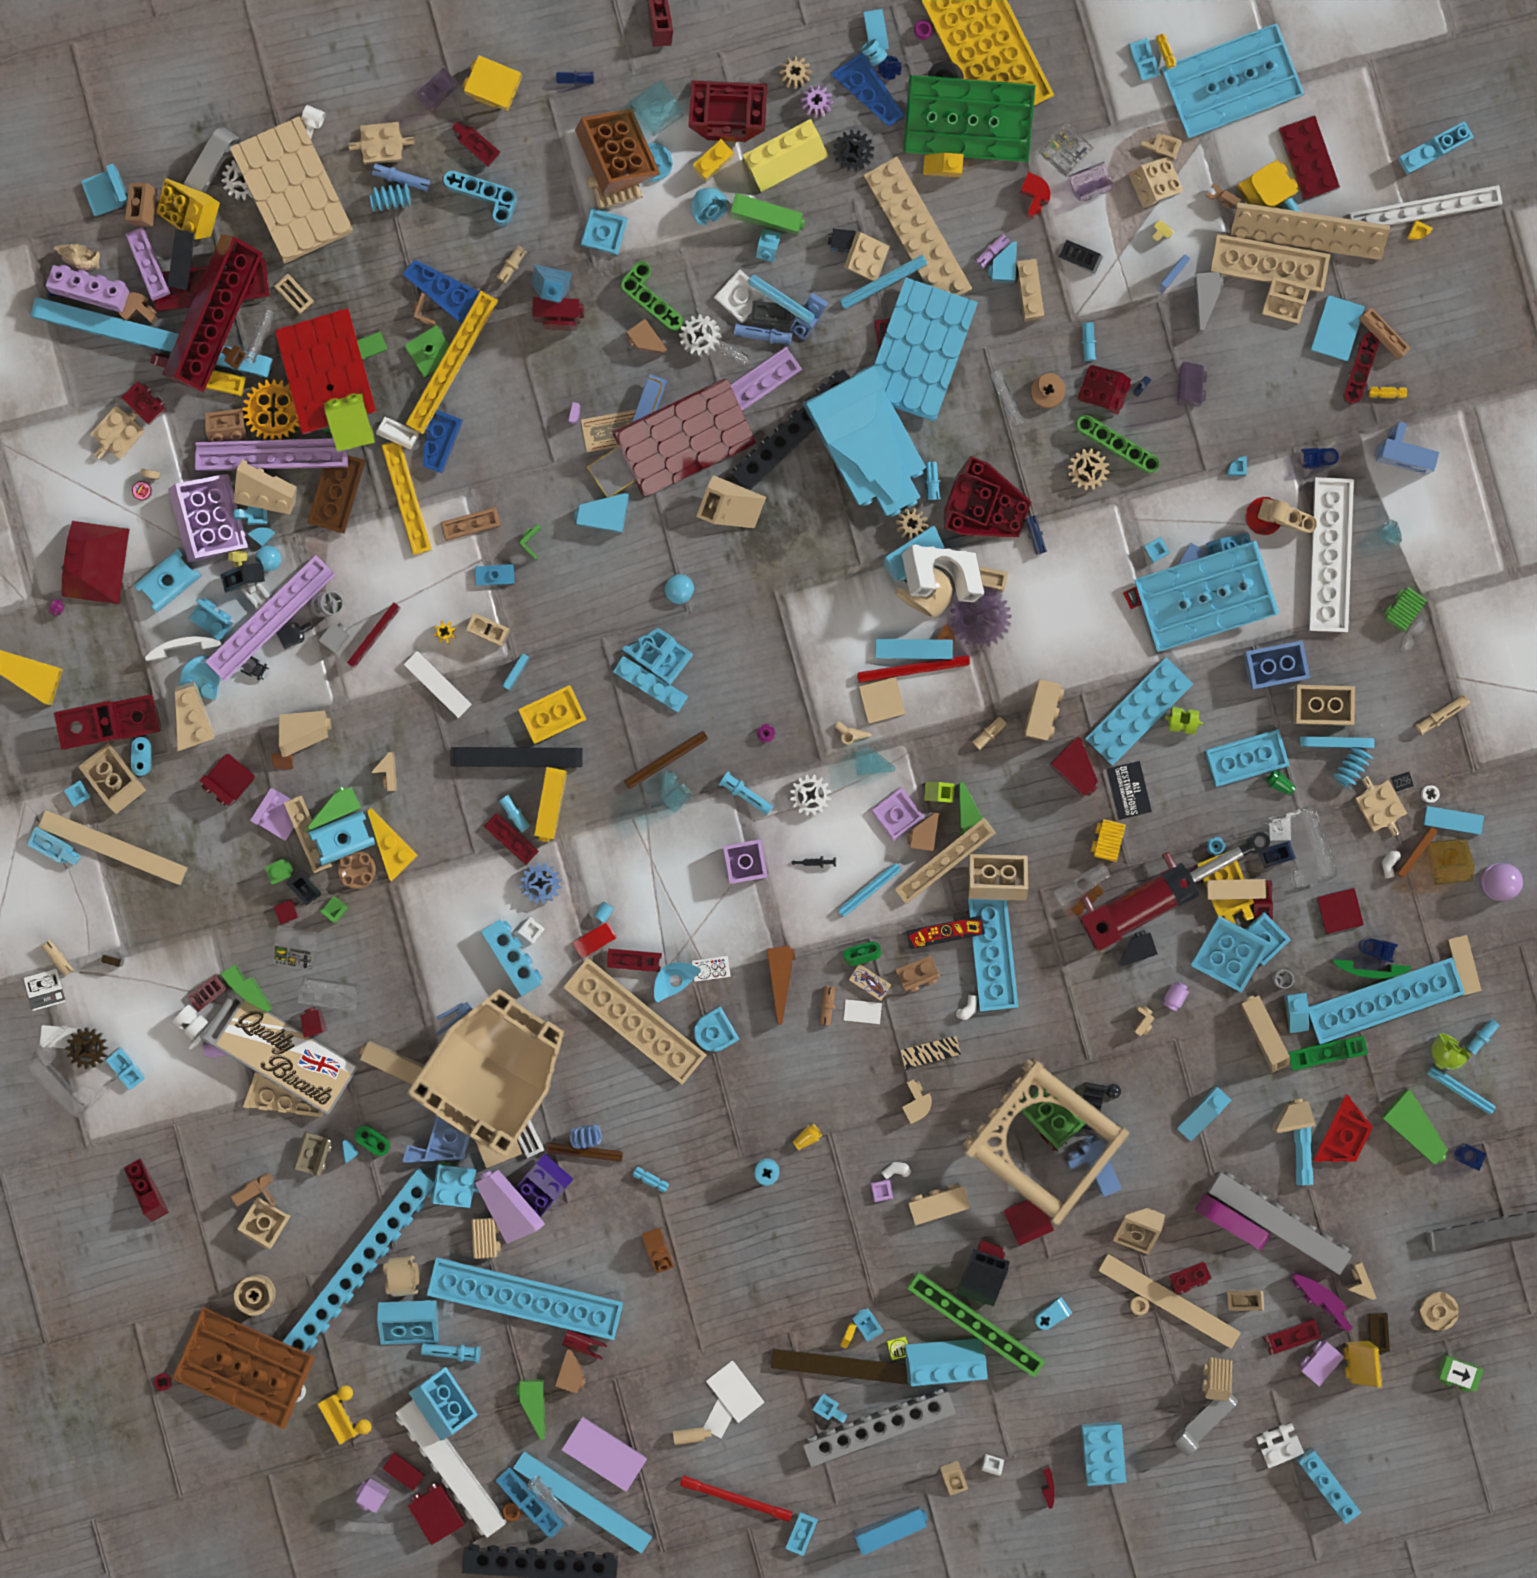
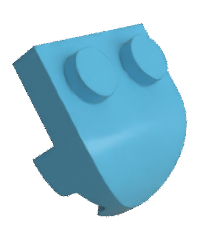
(204, 676)

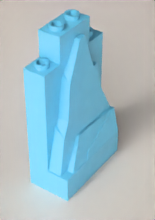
(867, 442)

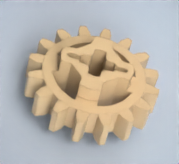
(1100, 466)

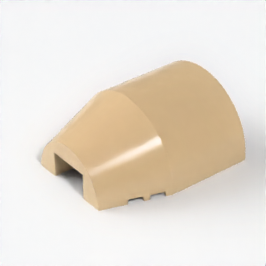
(490, 1072)

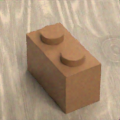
(141, 204)

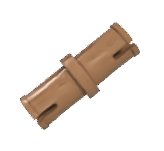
(827, 1005)

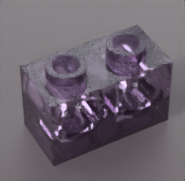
(437, 90)

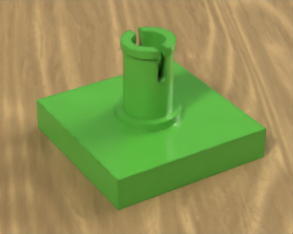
(428, 350)

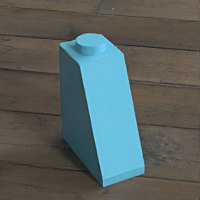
(604, 513)

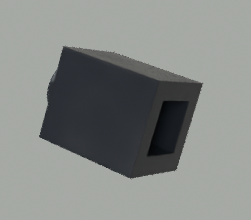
(841, 240)

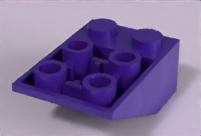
(543, 1184)

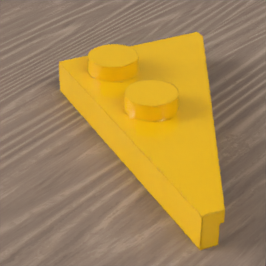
(393, 849)

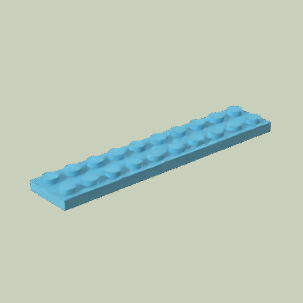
(525, 1298)

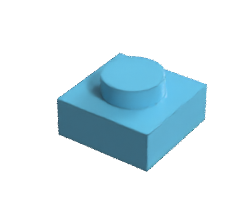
(1156, 550)
(77, 793)

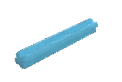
(781, 299)
(868, 890)
(1461, 1090)

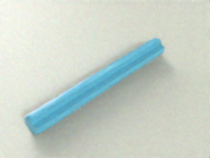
(883, 282)

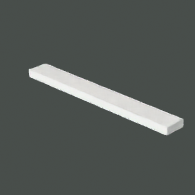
(1431, 207)

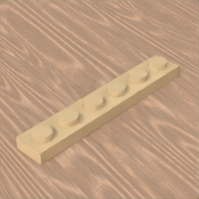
(945, 860)

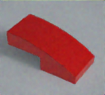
(594, 940)

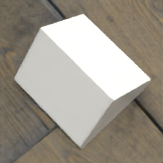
(992, 1465)

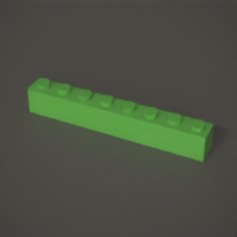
(976, 1324)

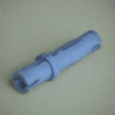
(400, 177)
(771, 336)

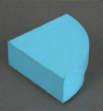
(1238, 467)
(262, 535)

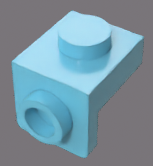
(768, 245)
(867, 1324)

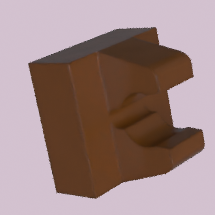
(234, 356)

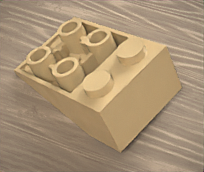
(730, 504)

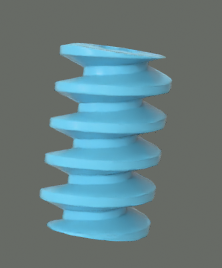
(390, 197)
(1352, 767)
(768, 1164)

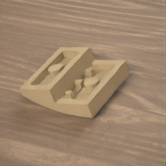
(1285, 300)

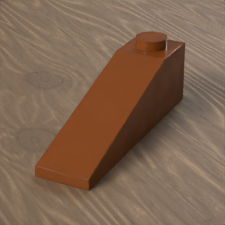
(780, 968)

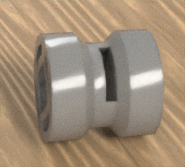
(1285, 977)

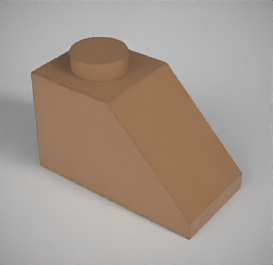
(645, 339)
(924, 834)
(571, 1373)

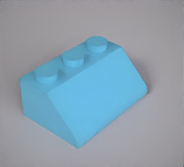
(894, 561)
(408, 1322)

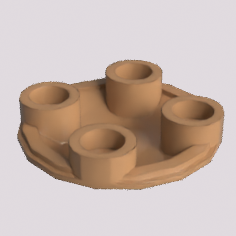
(356, 870)

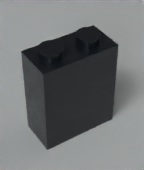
(983, 1277)

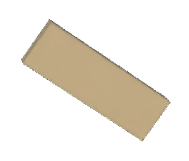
(1236, 889)
(1464, 963)

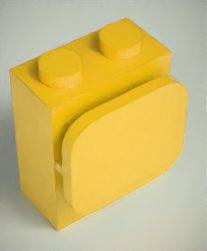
(492, 83)
(1268, 186)

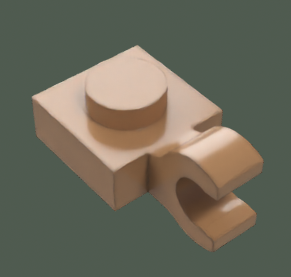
(1227, 199)

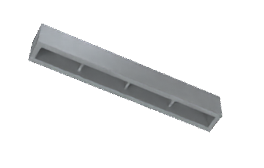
(1284, 1225)

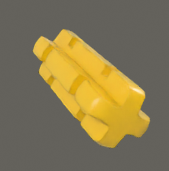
(1165, 51)
(1388, 392)

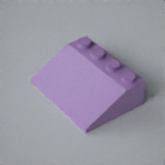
(206, 517)

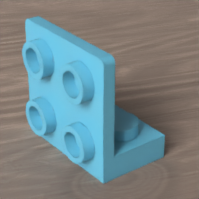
(105, 191)
(212, 621)

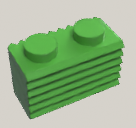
(1405, 609)

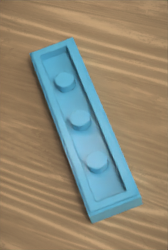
(914, 649)

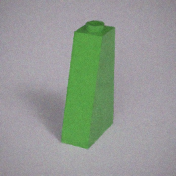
(766, 214)
(1414, 1126)

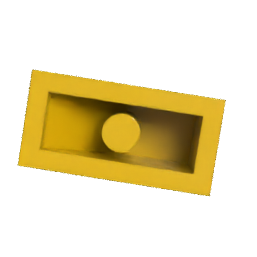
(943, 165)

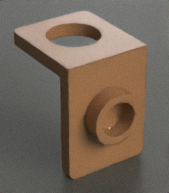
(418, 308)

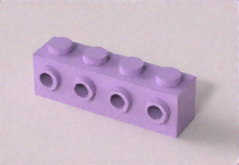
(87, 288)

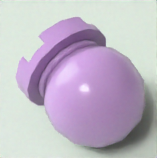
(1501, 881)

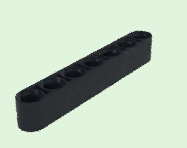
(515, 757)

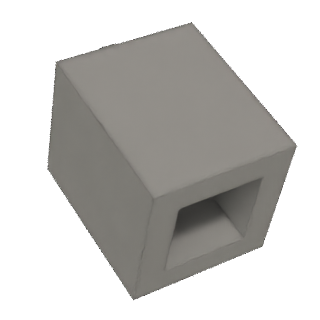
(335, 637)

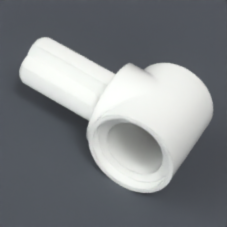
(312, 119)

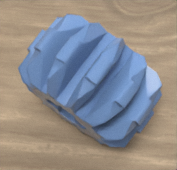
(585, 1136)

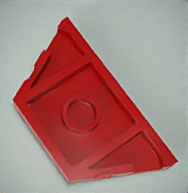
(1345, 1134)

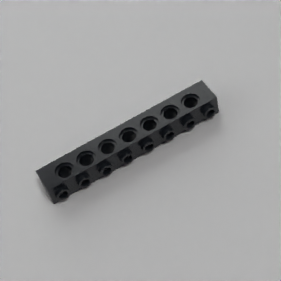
(749, 480)
(471, 1565)

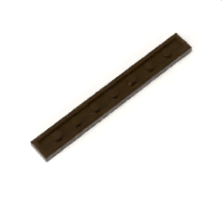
(839, 1366)

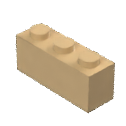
(1030, 290)
(938, 1203)

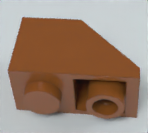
(657, 1250)

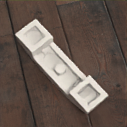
(161, 651)

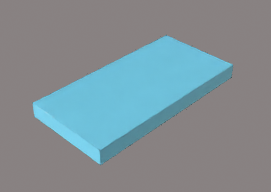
(1247, 758)

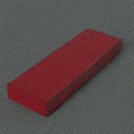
(511, 839)

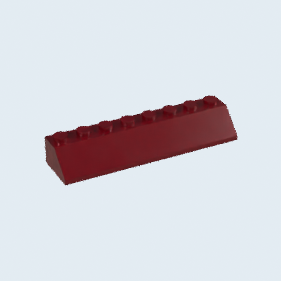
(212, 313)

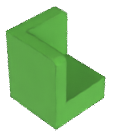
(334, 909)

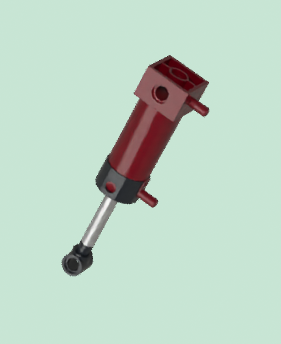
(1156, 897)

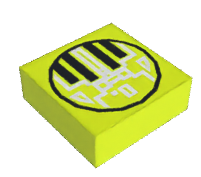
(897, 1347)

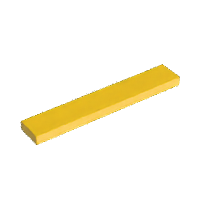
(406, 498)

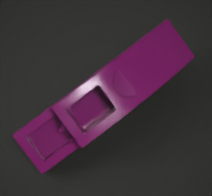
(1318, 1294)

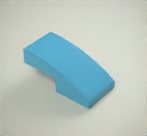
(876, 27)
(1144, 59)
(125, 1068)

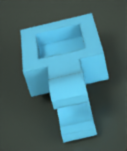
(252, 514)
(828, 1407)

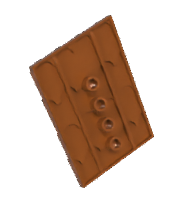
(243, 1367)

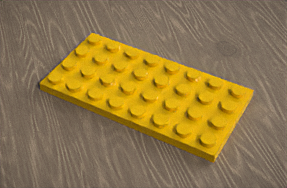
(987, 42)

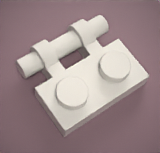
(1282, 1450)

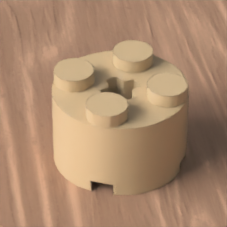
(401, 1276)
(248, 1303)

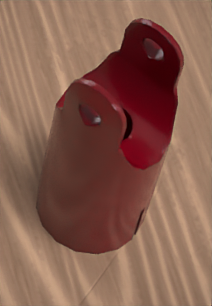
(581, 1343)

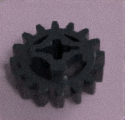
(845, 155)

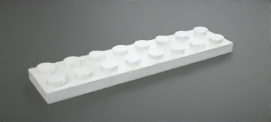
(1331, 555)

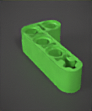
(654, 300)

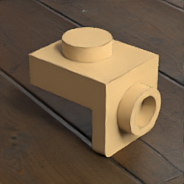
(1144, 1025)

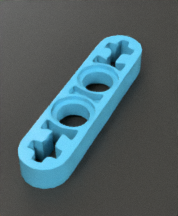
(1336, 742)

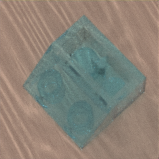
(672, 793)

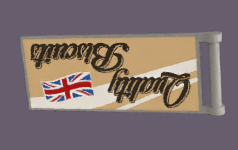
(281, 1053)

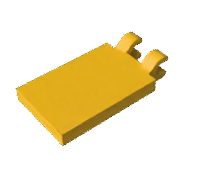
(1228, 907)

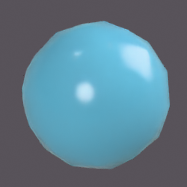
(268, 557)

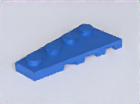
(866, 85)
(444, 290)

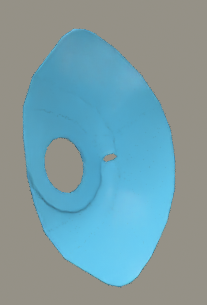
(662, 983)

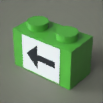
(1459, 1373)

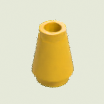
(807, 1137)

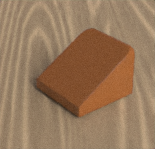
(282, 762)

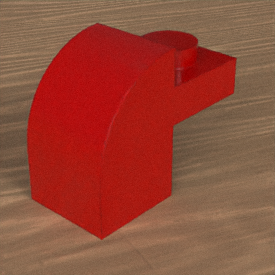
(1039, 190)

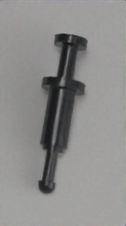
(816, 862)

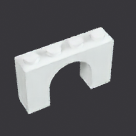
(960, 565)

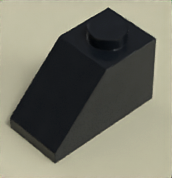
(242, 577)
(1138, 948)

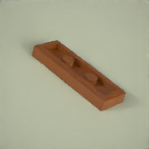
(1416, 852)

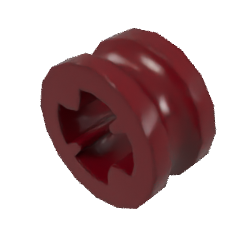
(164, 1387)

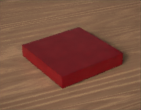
(1340, 911)
(1028, 1221)

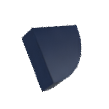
(1141, 386)

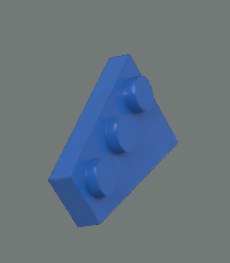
(440, 440)

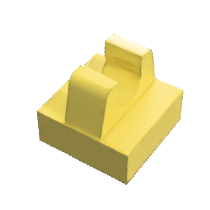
(1162, 230)

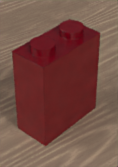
(436, 1513)

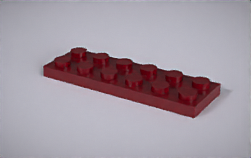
(183, 298)

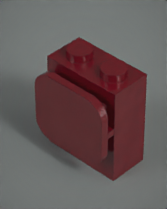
(558, 315)

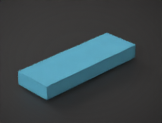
(1453, 820)

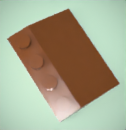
(616, 150)

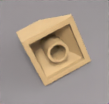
(1294, 1116)
(1140, 1230)

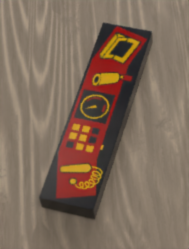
(946, 932)

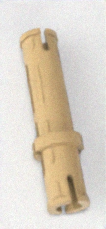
(1437, 718)

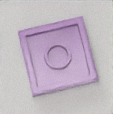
(897, 813)

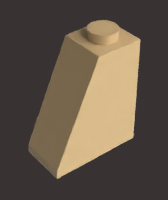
(302, 730)

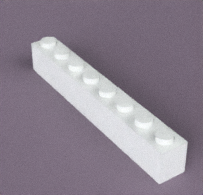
(452, 1469)

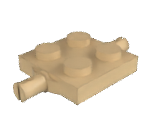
(381, 143)
(117, 432)
(1380, 806)

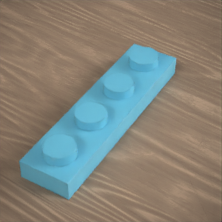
(650, 684)

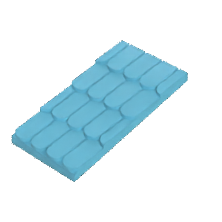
(1233, 81)
(923, 347)
(1206, 596)

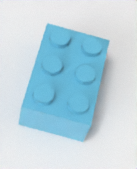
(443, 1403)
(1103, 1453)

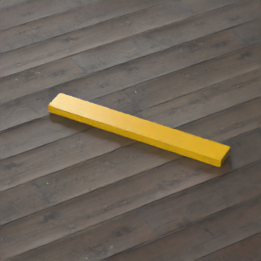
(451, 362)

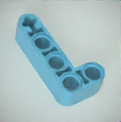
(478, 193)

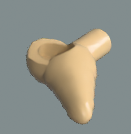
(850, 734)

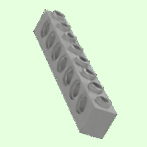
(854, 1443)

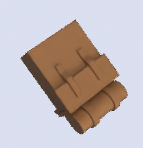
(253, 1188)

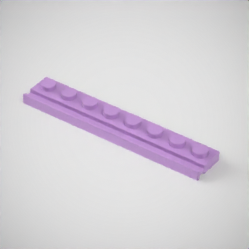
(765, 378)
(269, 454)
(270, 618)

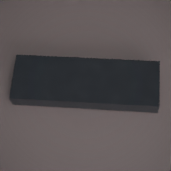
(181, 259)

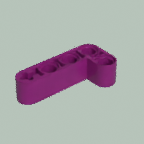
(1232, 1222)

